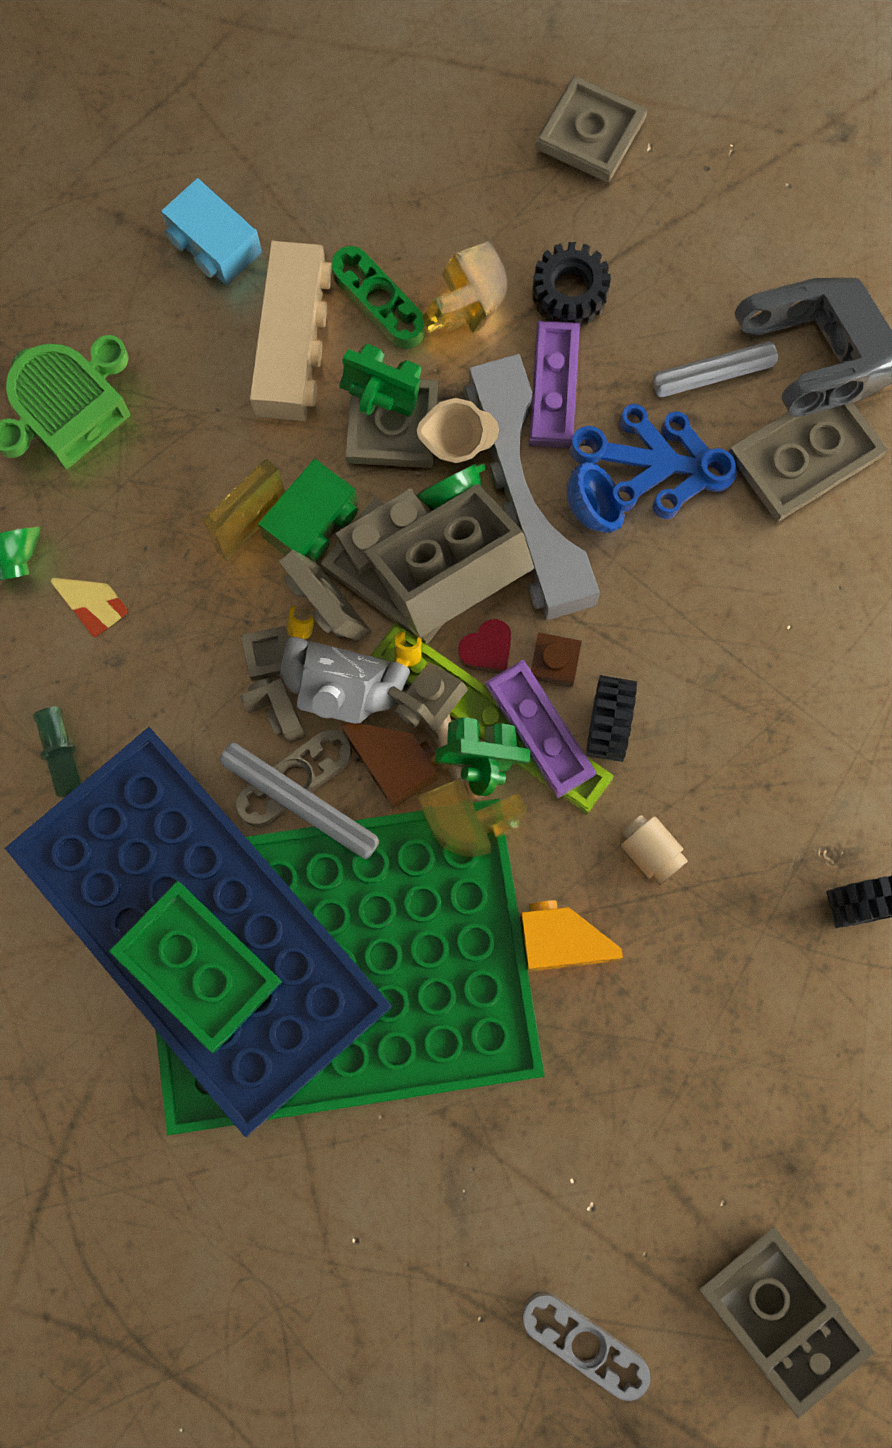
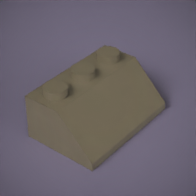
(450, 559)

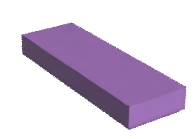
(554, 384)
(540, 729)

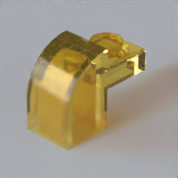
(476, 290)
(458, 824)

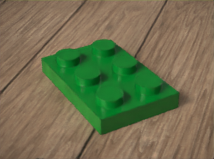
(195, 967)

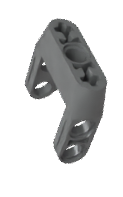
(850, 326)

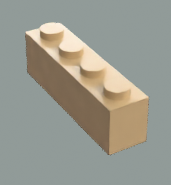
(289, 331)

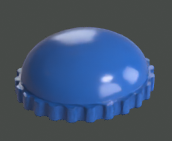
(589, 498)

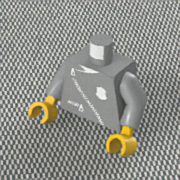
(338, 680)

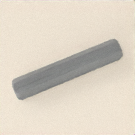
(715, 369)

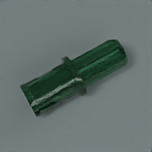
(57, 750)

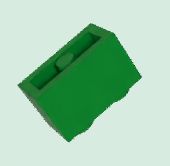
(310, 512)

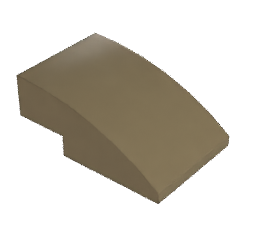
(786, 1322)

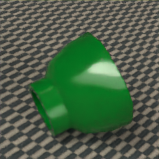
(451, 487)
(16, 550)

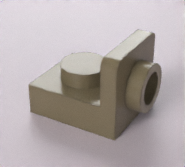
(428, 698)
(282, 714)

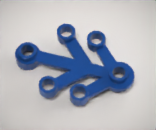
(659, 460)

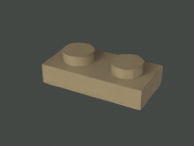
(378, 526)

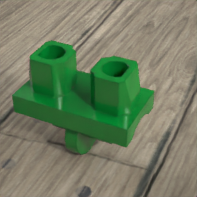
(379, 383)
(482, 762)

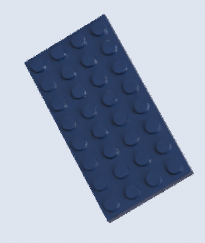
(123, 845)

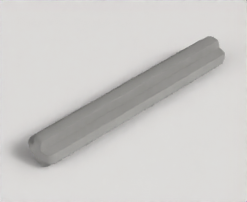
(299, 800)

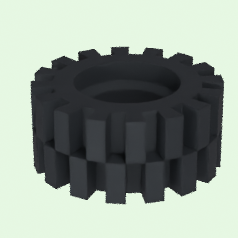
(576, 263)
(611, 718)
(861, 902)

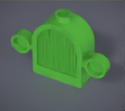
(63, 399)

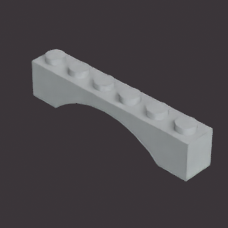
(561, 569)

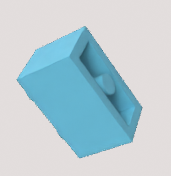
(211, 232)

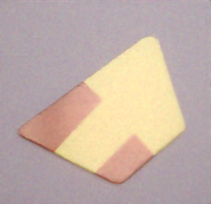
(92, 603)

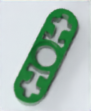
(374, 279)

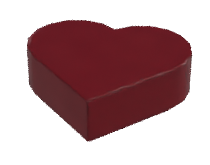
(488, 648)

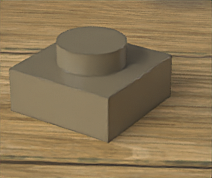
(264, 652)

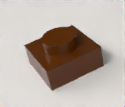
(556, 659)

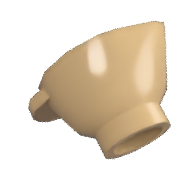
(457, 430)

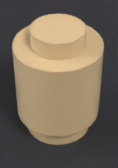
(653, 848)

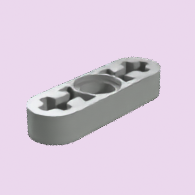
(623, 1356)

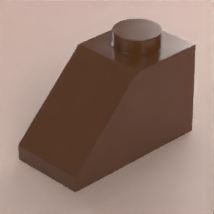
(393, 760)

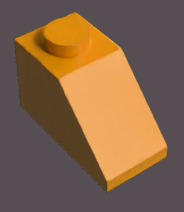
(563, 939)

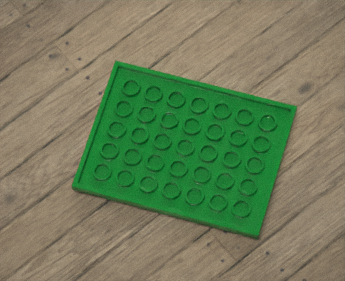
(436, 943)

